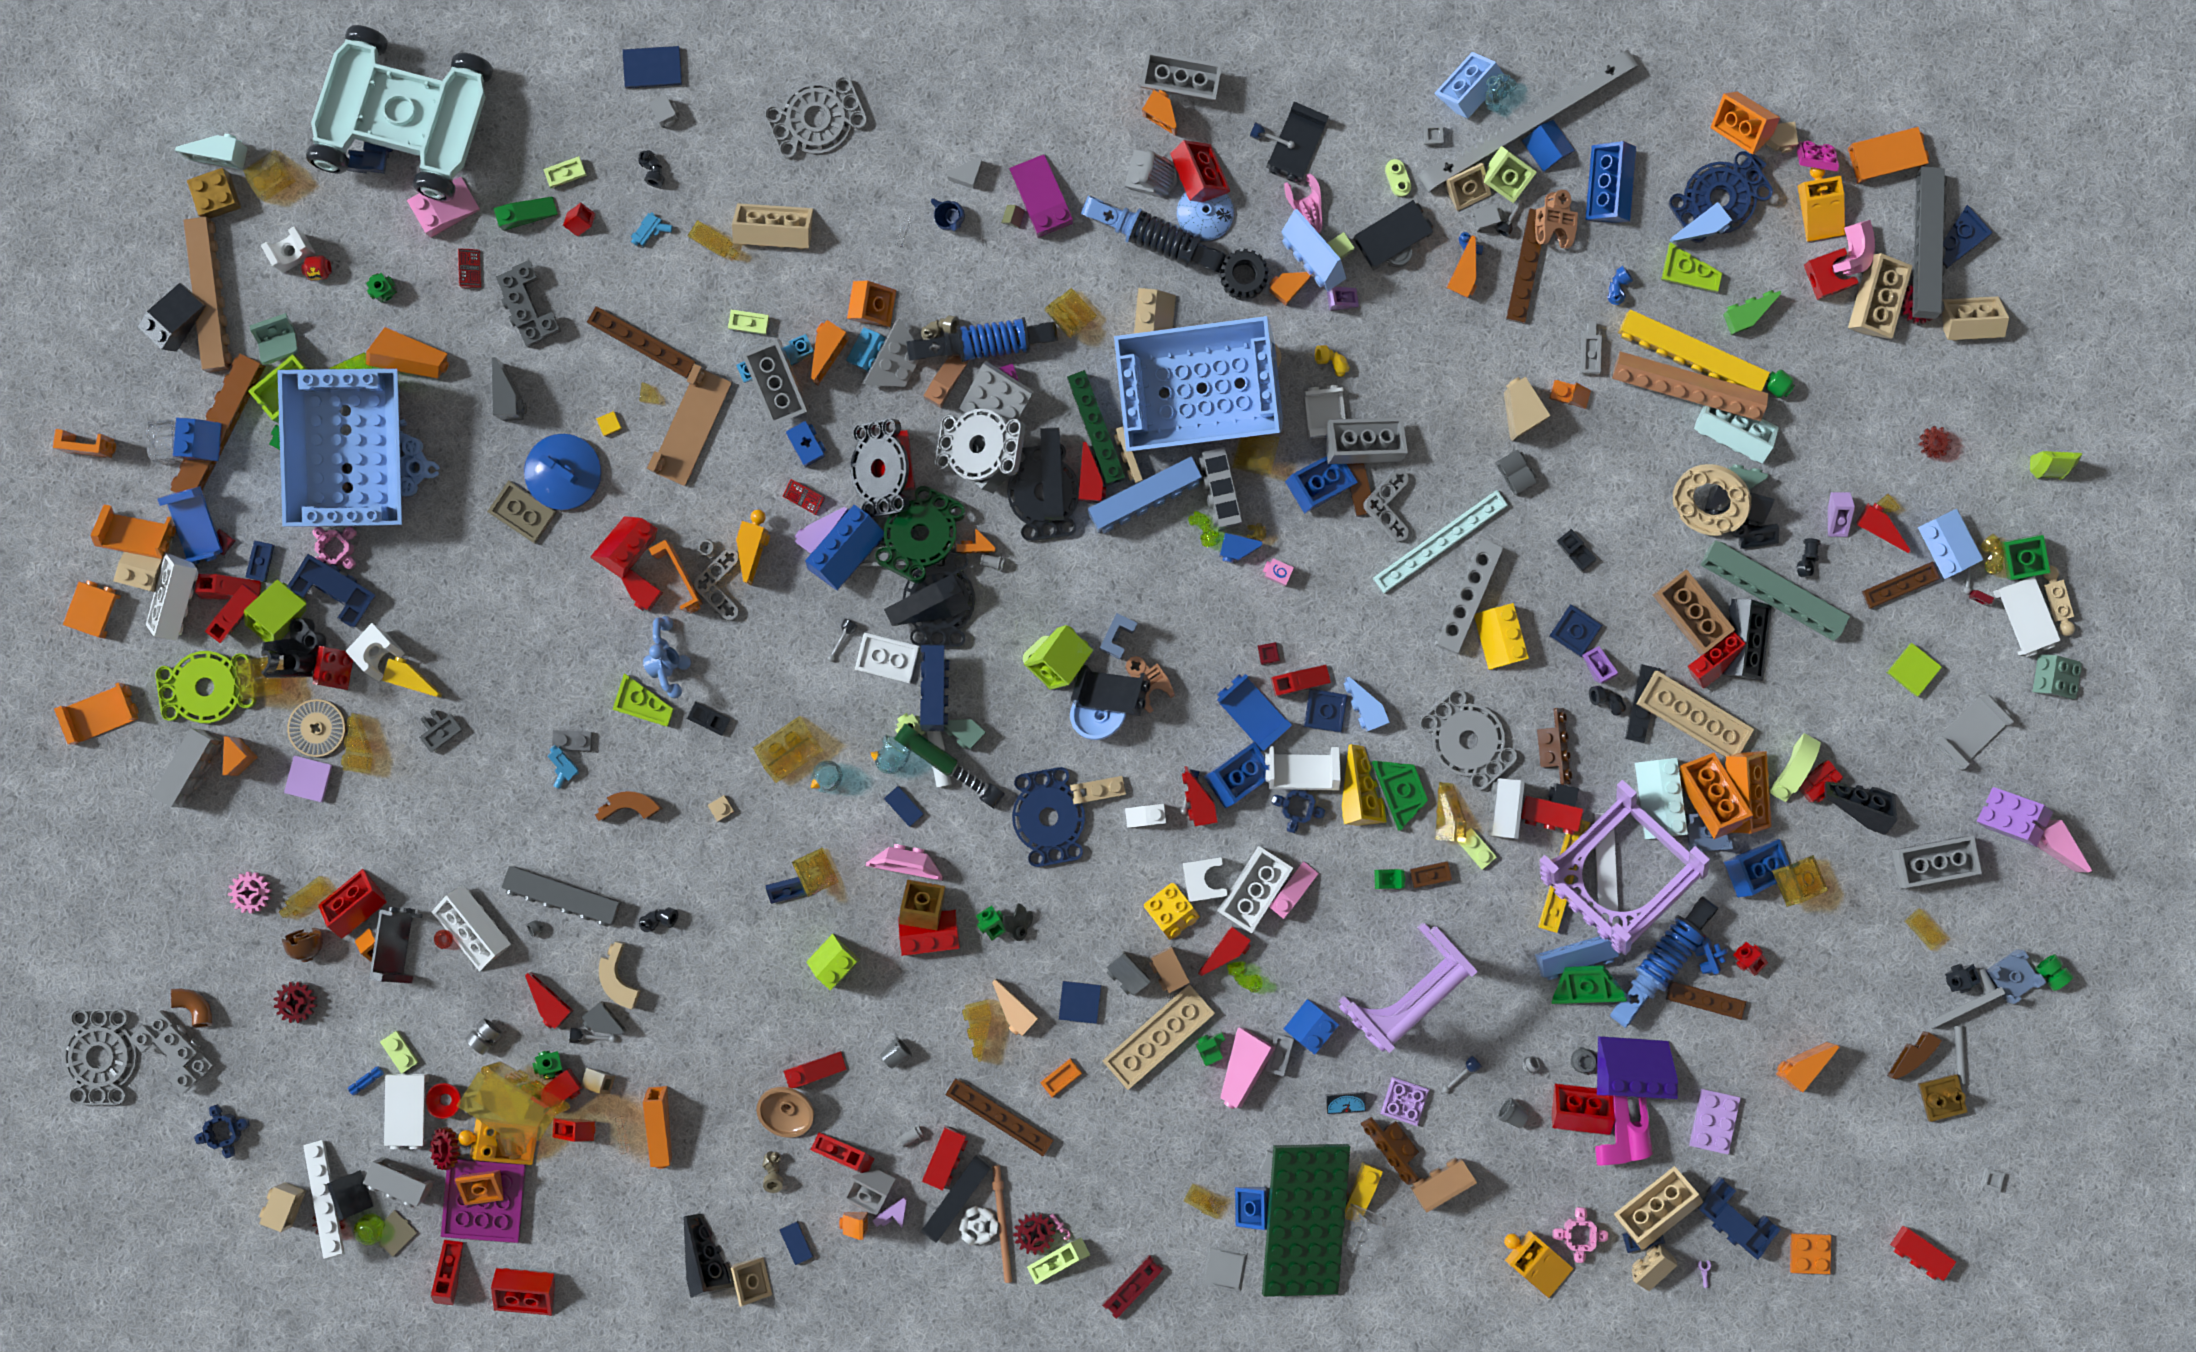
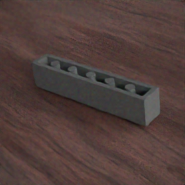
(562, 895)

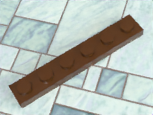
(1524, 272)
(641, 342)
(999, 1117)

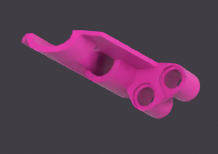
(1632, 1138)

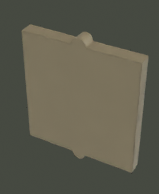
(396, 1233)

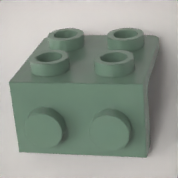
(275, 338)
(2057, 676)

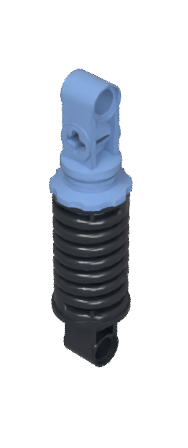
(1154, 235)

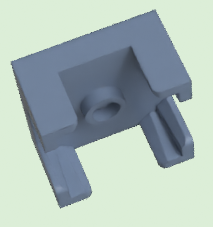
(1113, 633)
(1701, 837)
(2014, 976)

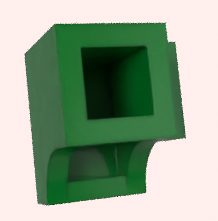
(1210, 1048)

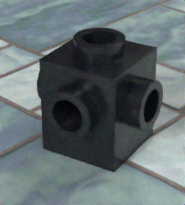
(1962, 978)

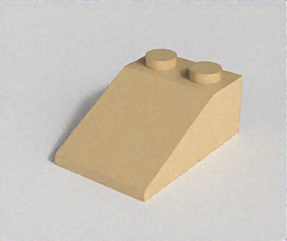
(139, 570)

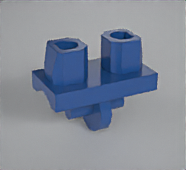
(1712, 964)

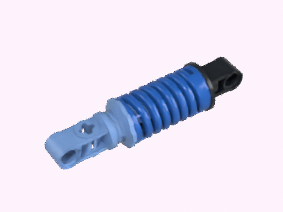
(1657, 968)

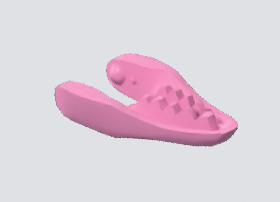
(1309, 206)

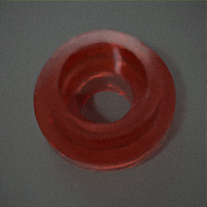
(439, 943)

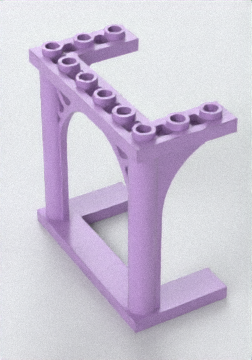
(1556, 869)
(1389, 1024)

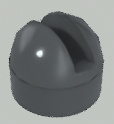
(535, 928)

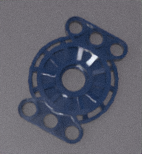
(1734, 181)
(1044, 836)

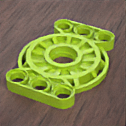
(185, 692)

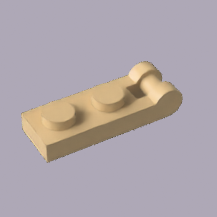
(1098, 790)

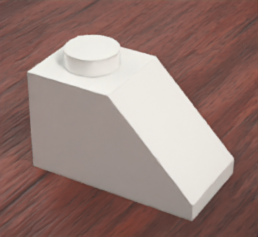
(1145, 815)

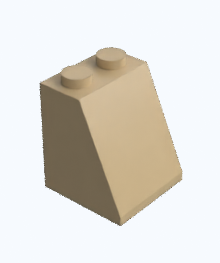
(1523, 407)

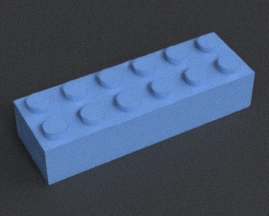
(1144, 495)

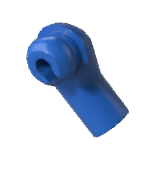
(1464, 239)

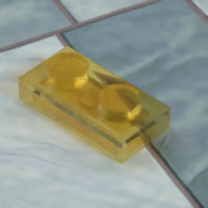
(1924, 929)

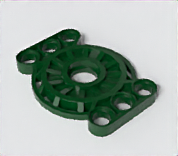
(926, 552)

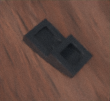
(1576, 550)
(708, 718)

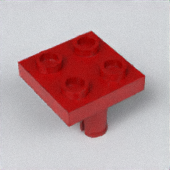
(332, 668)

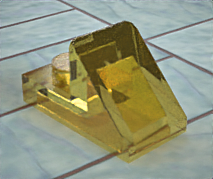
(1204, 1201)

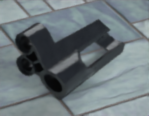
(297, 651)

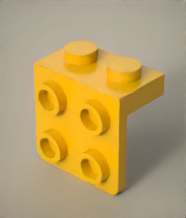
(1171, 911)

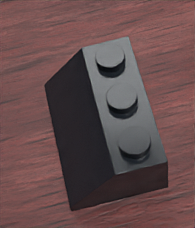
(1719, 502)

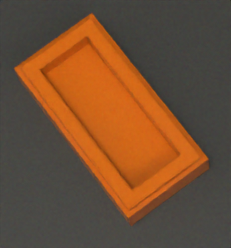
(1061, 1077)

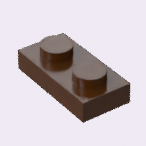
(1430, 874)

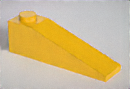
(1360, 798)

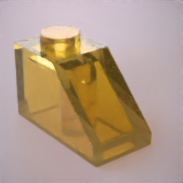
(509, 1148)

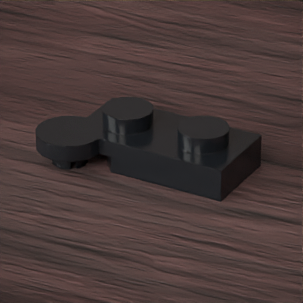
(1757, 535)

